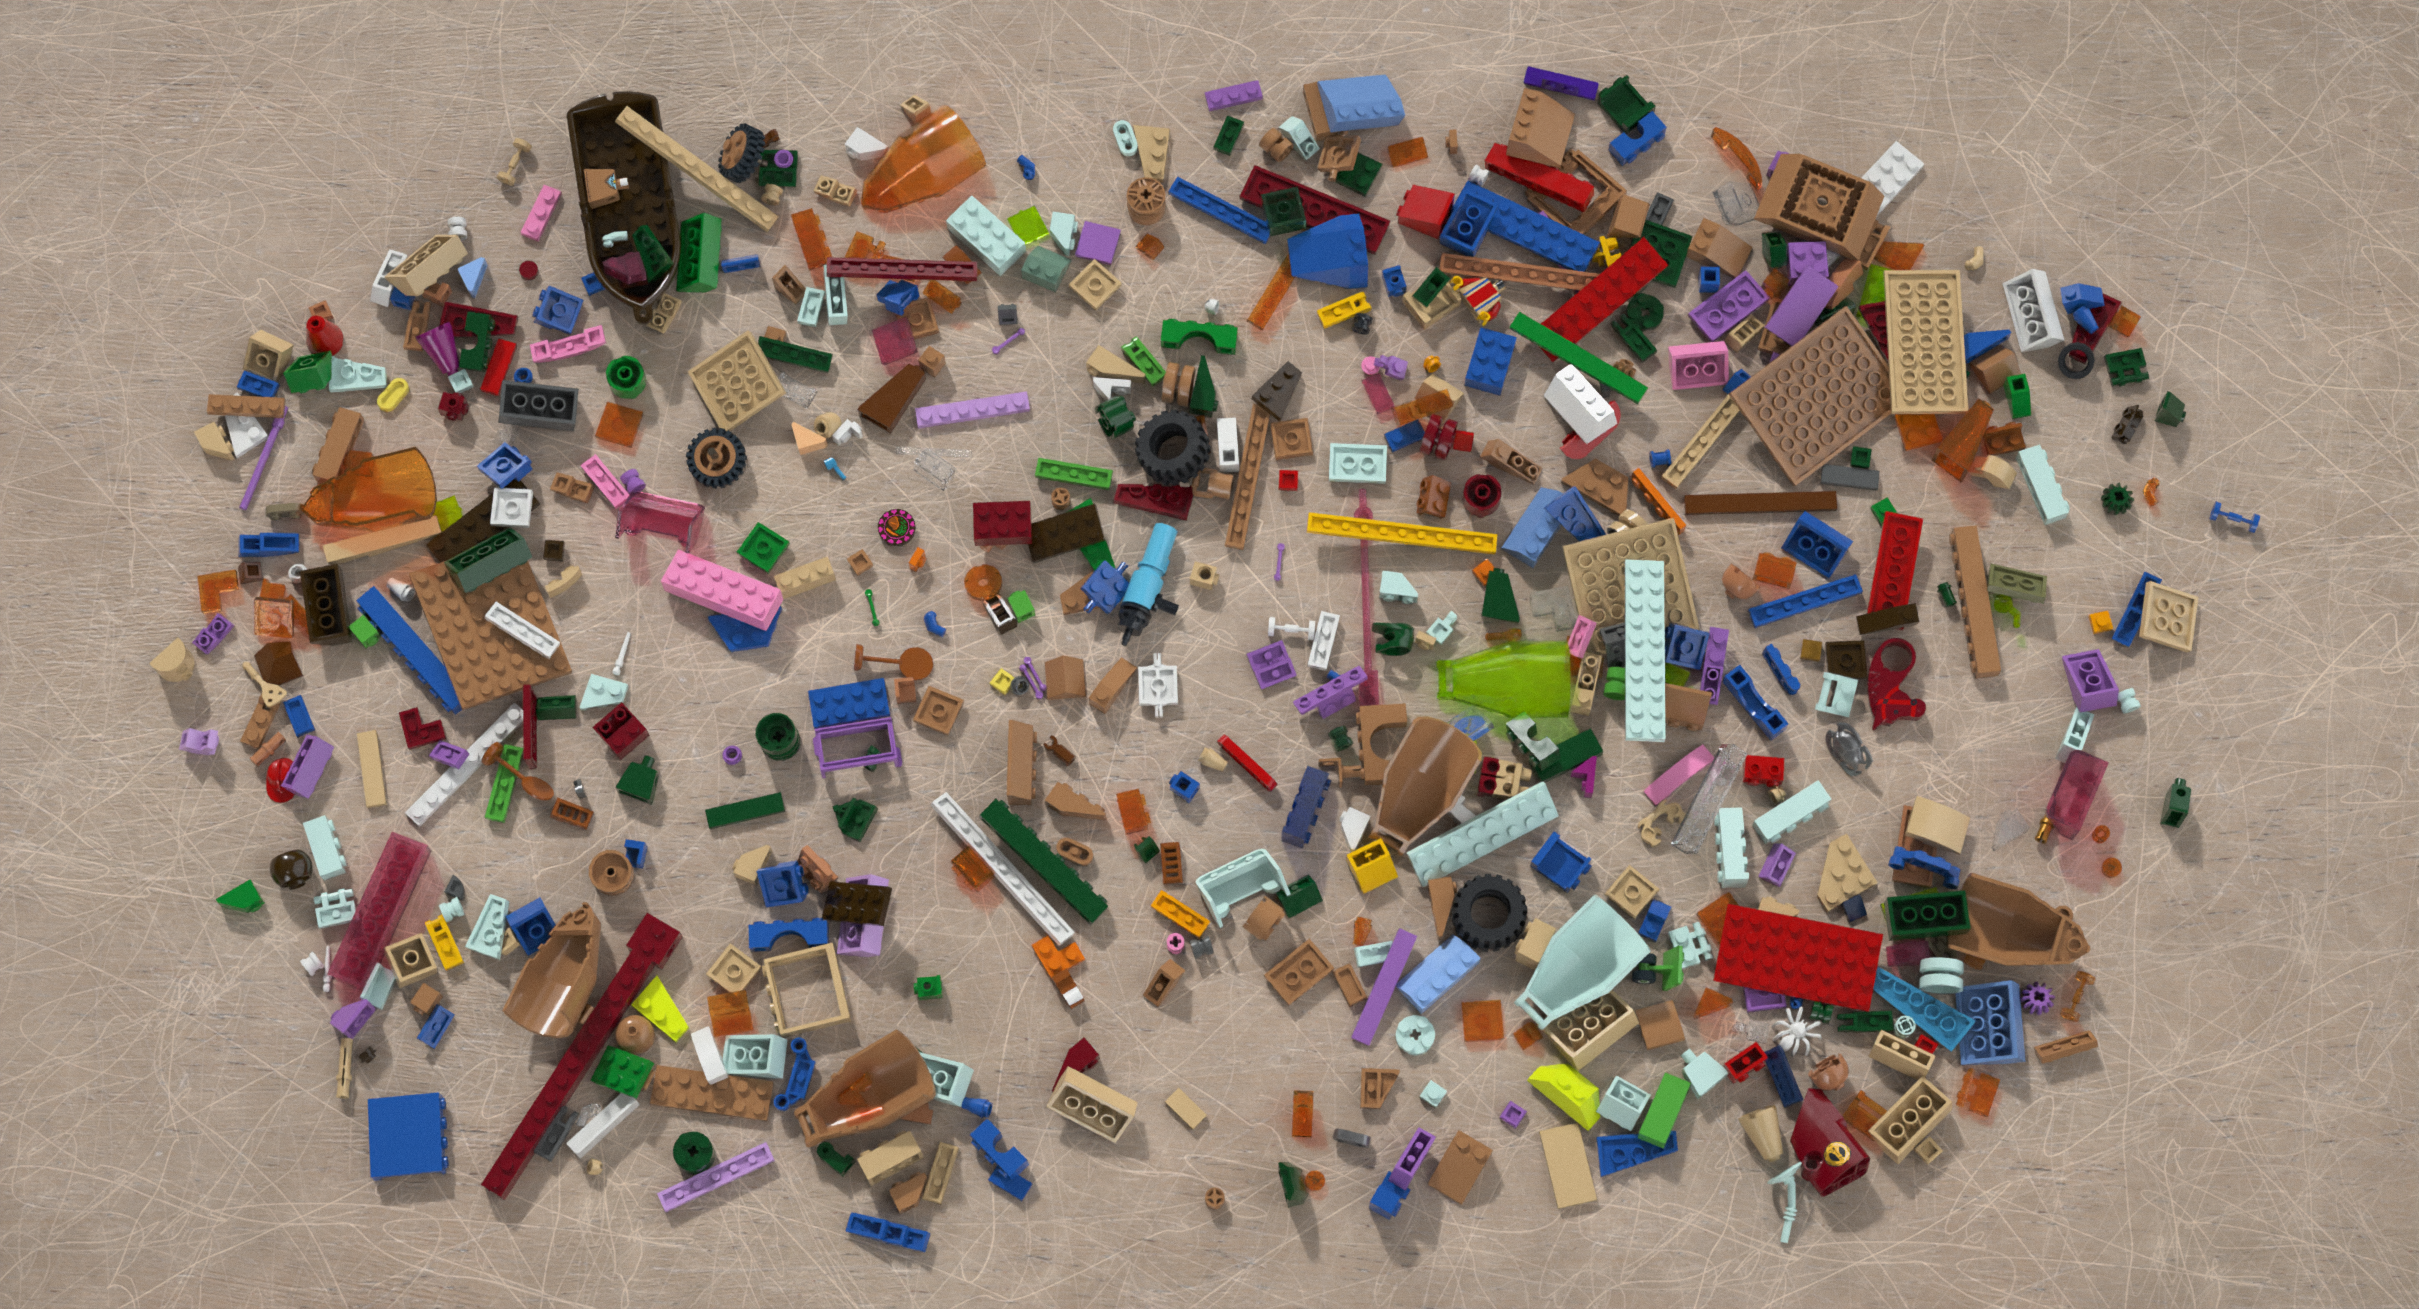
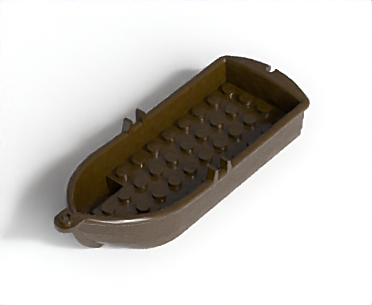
(649, 201)

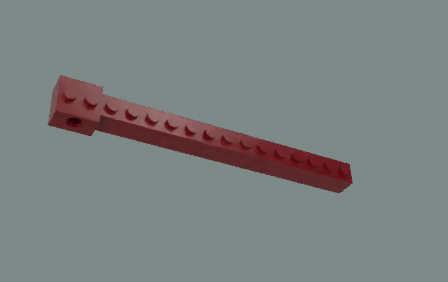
(649, 947)

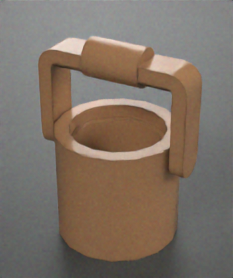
(1219, 484)

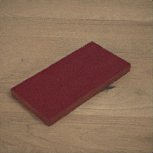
(529, 727)

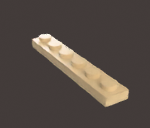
(1701, 443)

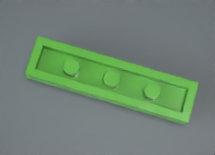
(1073, 473)
(504, 784)

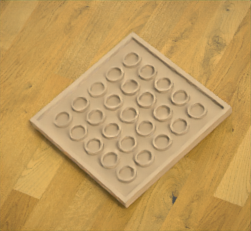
(1598, 576)

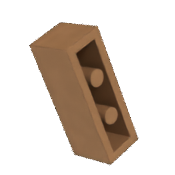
(1316, 112)

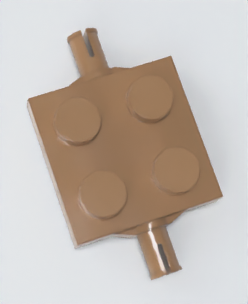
(1339, 154)

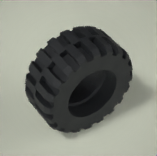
(1157, 432)
(1496, 888)

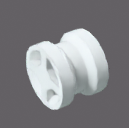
(1478, 175)
(312, 963)

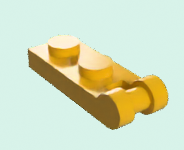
(1343, 310)
(444, 943)

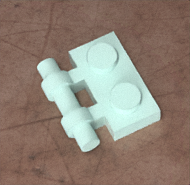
(335, 914)
(1684, 938)

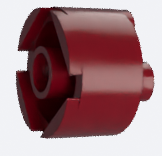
(1482, 485)

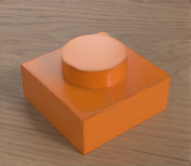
(917, 560)
(1482, 571)

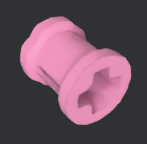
(1175, 950)

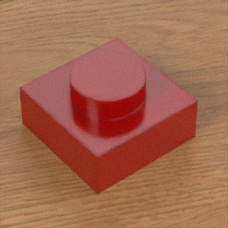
(1288, 480)
(1926, 1044)

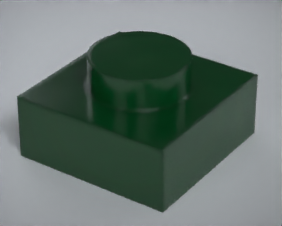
(1860, 457)

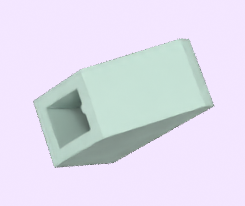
(1299, 135)
(1062, 231)
(1397, 587)

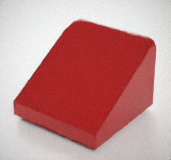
(1463, 441)

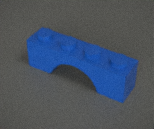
(1765, 716)
(763, 935)

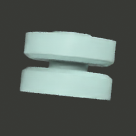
(1941, 975)

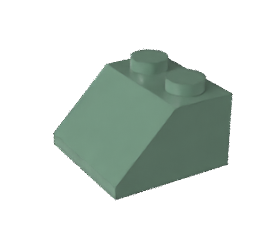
(1045, 268)

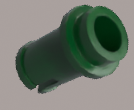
(1946, 594)

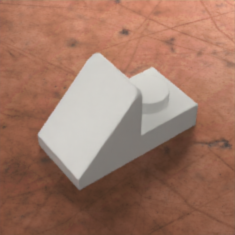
(1106, 386)

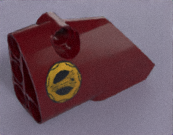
(1826, 1145)

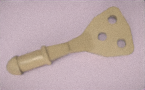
(266, 687)

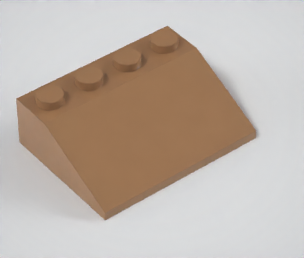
(1540, 129)
(1686, 707)

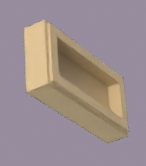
(1185, 1108)

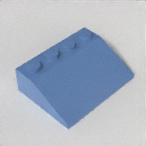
(1360, 103)
(1998, 1025)

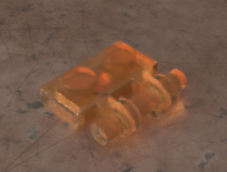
(862, 245)
(1983, 1095)

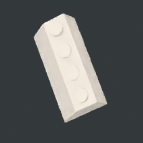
(2033, 311)
(1580, 404)

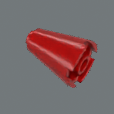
(323, 335)

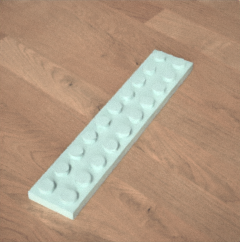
(1644, 651)

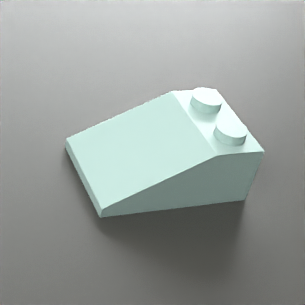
(755, 1055)
(949, 1078)

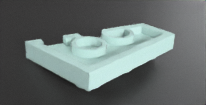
(356, 376)

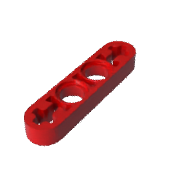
(1247, 762)

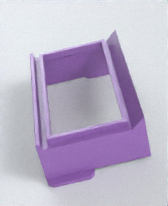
(855, 728)

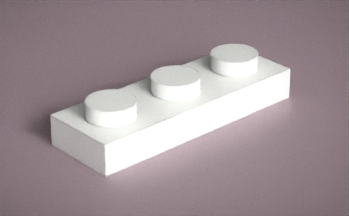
(1323, 641)

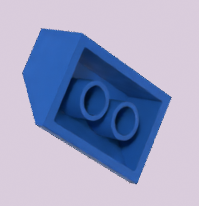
(1817, 544)

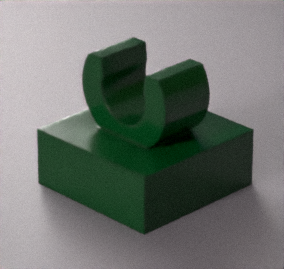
(1146, 849)

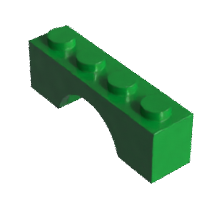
(1176, 333)

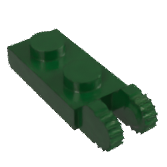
(1634, 339)
(1867, 1021)

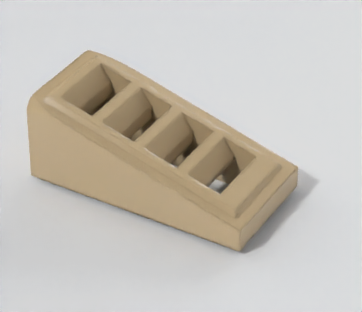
(1735, 341)

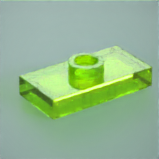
(1675, 675)

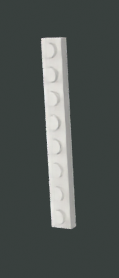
(454, 777)

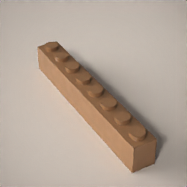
(1975, 602)

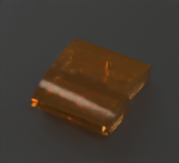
(730, 1013)

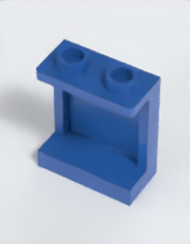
(1561, 863)

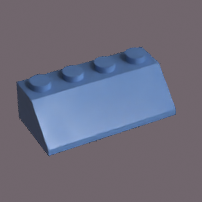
(1533, 529)

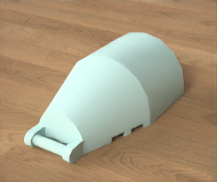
(1582, 961)

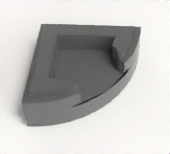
(579, 788)
(455, 888)

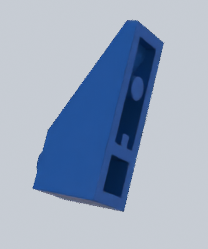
(1981, 342)

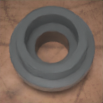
(1023, 687)

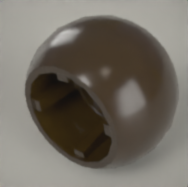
(291, 869)

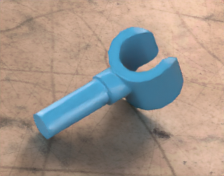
(831, 463)

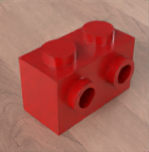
(1763, 770)
(1745, 1062)

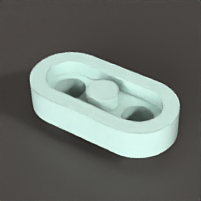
(1125, 139)

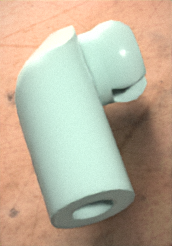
(614, 236)

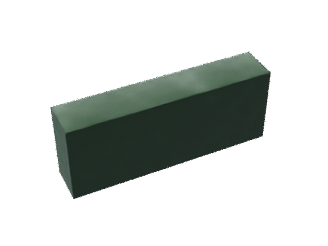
(1572, 754)

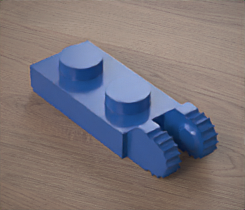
(1781, 670)

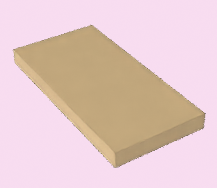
(1568, 1165)

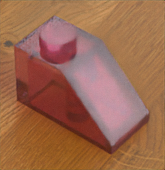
(1907, 953)

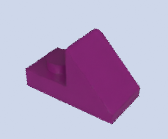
(1587, 772)

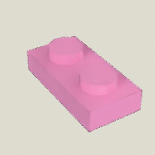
(1581, 636)

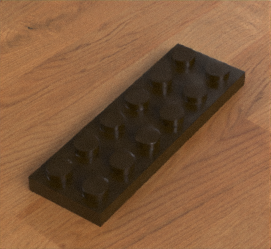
(470, 528)

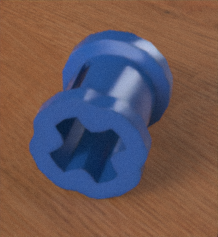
(1660, 458)

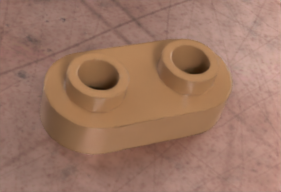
(1075, 851)

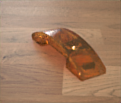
(1726, 139)

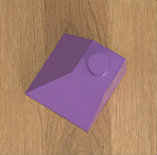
(352, 1017)

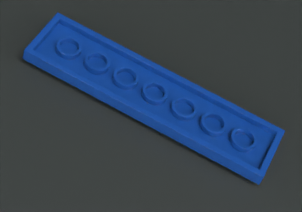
(1537, 232)

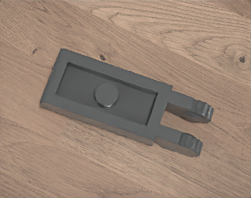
(555, 1135)

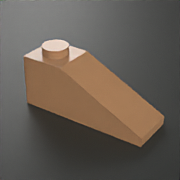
(1112, 685)
(1441, 898)

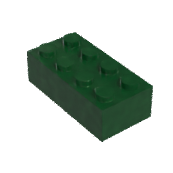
(1927, 915)

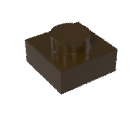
(553, 550)

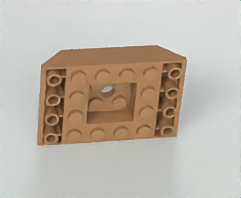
(1793, 205)

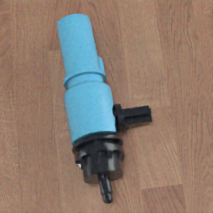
(1146, 584)

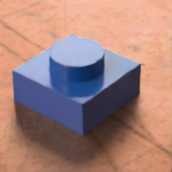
(592, 284)

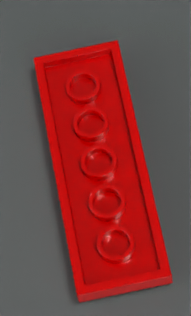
(1895, 562)

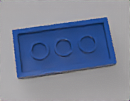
(849, 703)

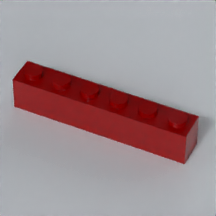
(1540, 178)

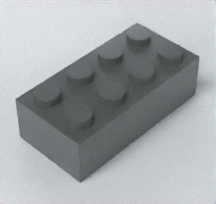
(538, 405)

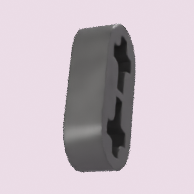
(1351, 1138)

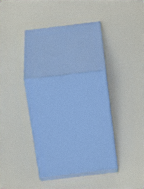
(473, 274)

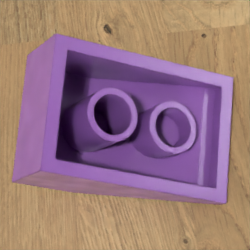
(2090, 681)

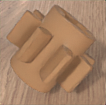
(1626, 367)

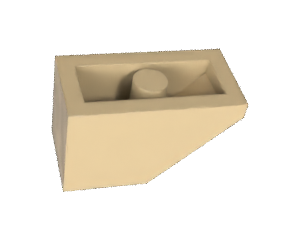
(750, 862)

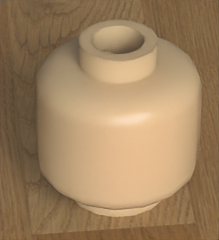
(827, 424)

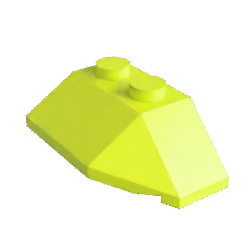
(1569, 1092)

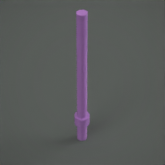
(277, 424)

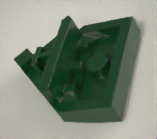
(854, 817)

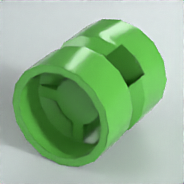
(1616, 686)

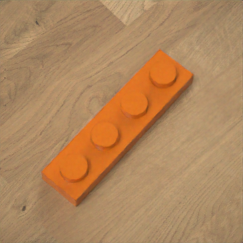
(1653, 496)

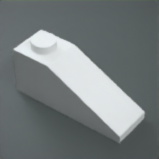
(381, 288)

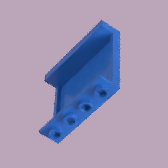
(407, 1135)

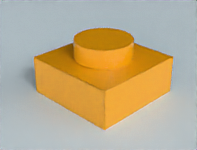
(2100, 622)

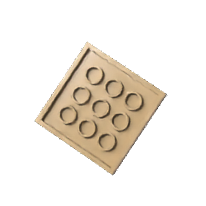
(737, 382)

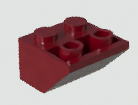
(621, 731)

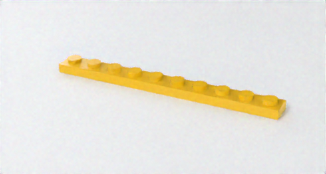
(1401, 533)

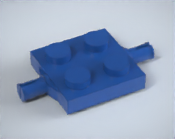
(1105, 587)

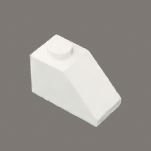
(864, 146)
(1353, 827)

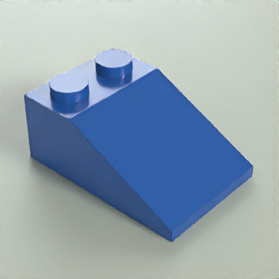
(1468, 224)

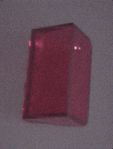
(2075, 792)

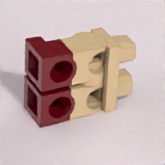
(1501, 778)

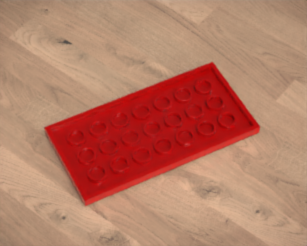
(1798, 957)

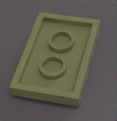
(2017, 583)

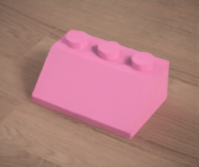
(1698, 365)

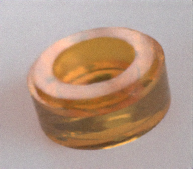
(2111, 867)
(1315, 1180)

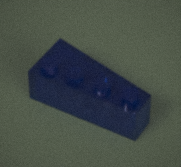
(1305, 807)

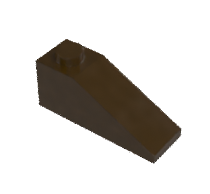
(1888, 619)

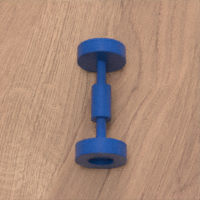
(2235, 517)

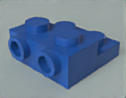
(557, 310)
(505, 465)
(1685, 645)
(783, 884)

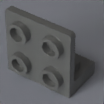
(1614, 641)

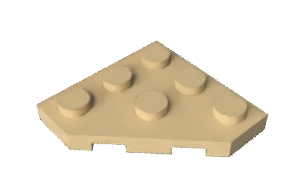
(1843, 874)

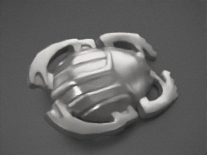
(1848, 748)

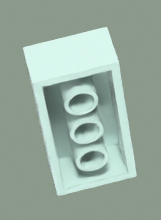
(986, 235)

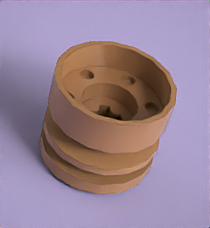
(1146, 210)

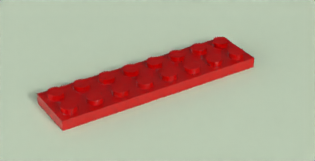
(1605, 293)

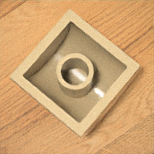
(174, 662)

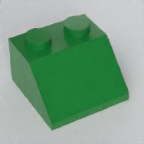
(309, 372)

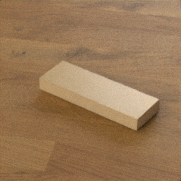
(940, 1173)

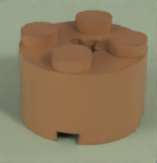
(1263, 918)

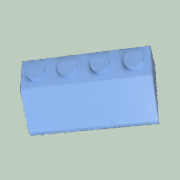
(1438, 973)

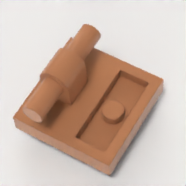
(816, 869)

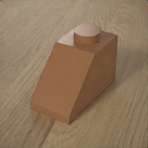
(1163, 982)

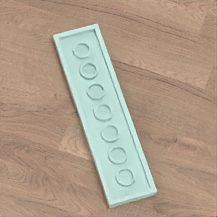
(1483, 834)

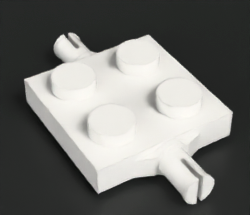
(1158, 685)

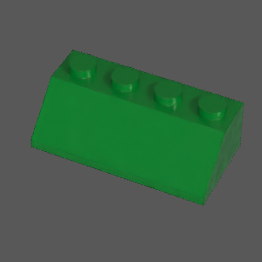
(699, 254)

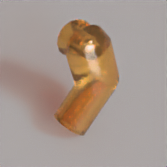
(2149, 490)

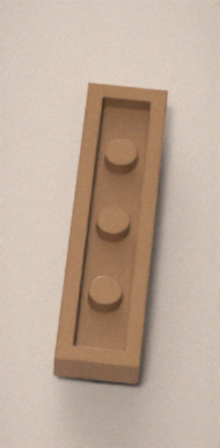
(246, 406)

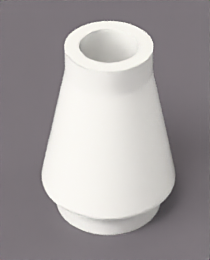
(402, 590)

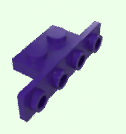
(1561, 83)

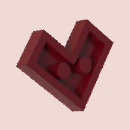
(418, 733)

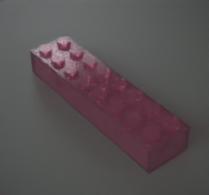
(379, 910)

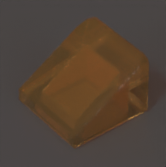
(1150, 246)
(1528, 1035)

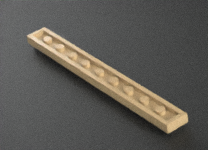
(696, 169)

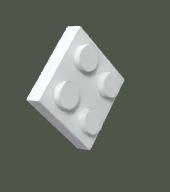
(511, 507)

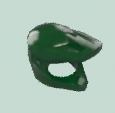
(1399, 637)

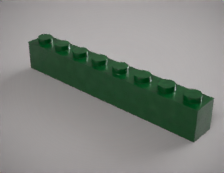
(1043, 861)

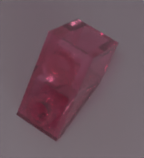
(626, 268)

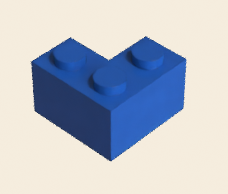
(1387, 1198)

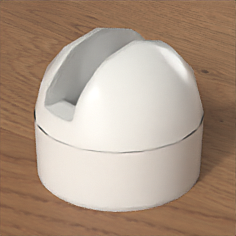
(1212, 306)

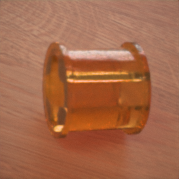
(2102, 839)

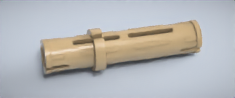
(344, 1065)

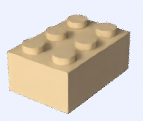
(890, 1157)

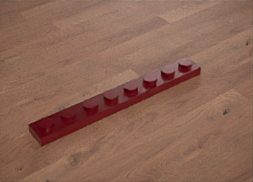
(901, 269)

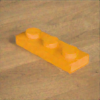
(1180, 914)

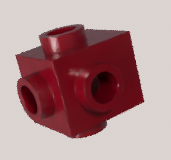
(453, 406)

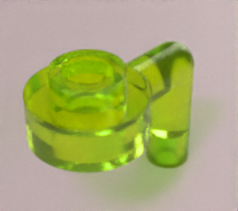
(2005, 607)

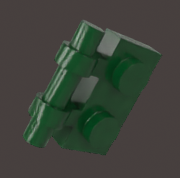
(2126, 361)

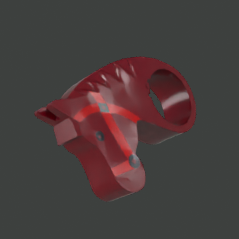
(1883, 692)

